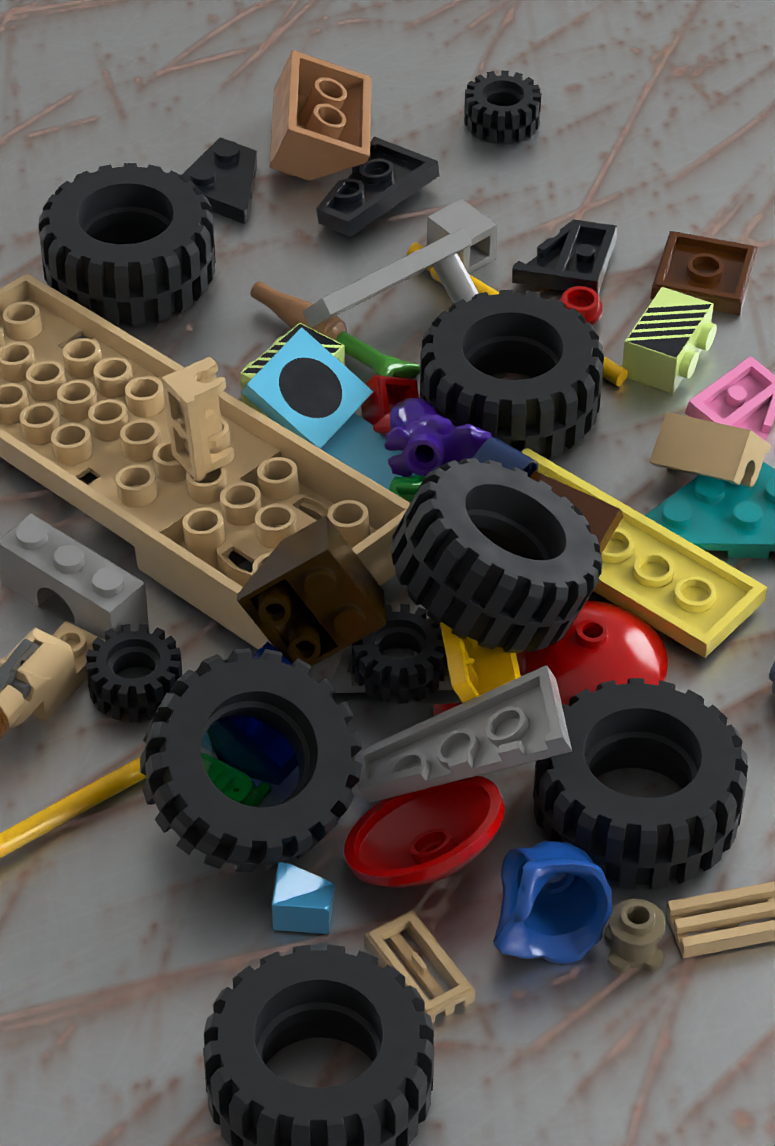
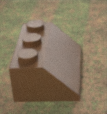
(319, 118)

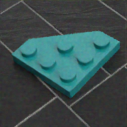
(723, 515)

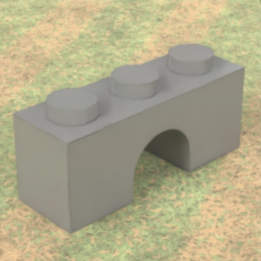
(45, 561)

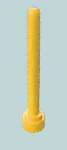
(70, 807)

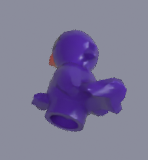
(426, 438)

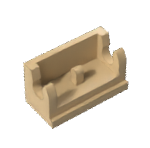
(196, 417)
(709, 449)

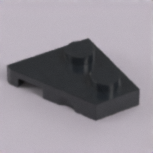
(226, 178)
(571, 258)

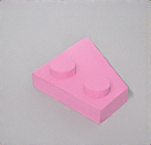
(739, 399)

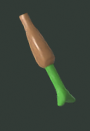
(291, 310)

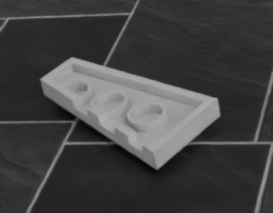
(486, 734)

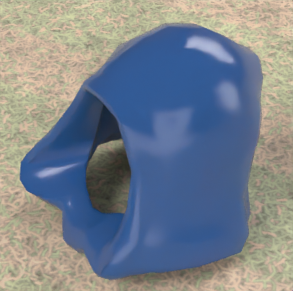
(551, 903)

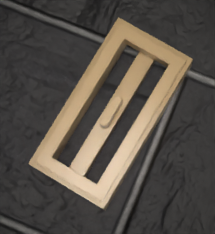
(725, 912)
(440, 1001)

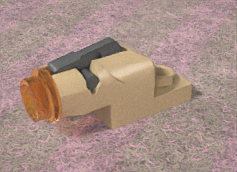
(42, 674)

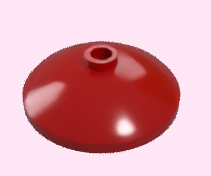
(599, 648)
(424, 833)

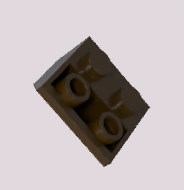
(313, 595)

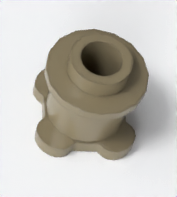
(634, 936)

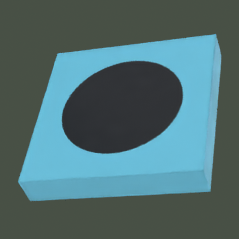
(307, 390)

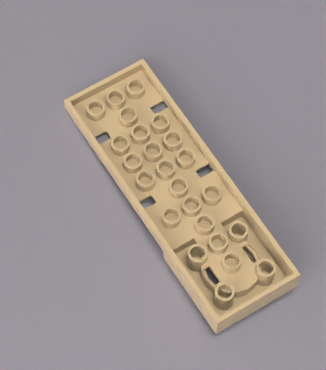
(105, 414)

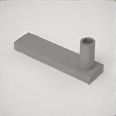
(439, 254)

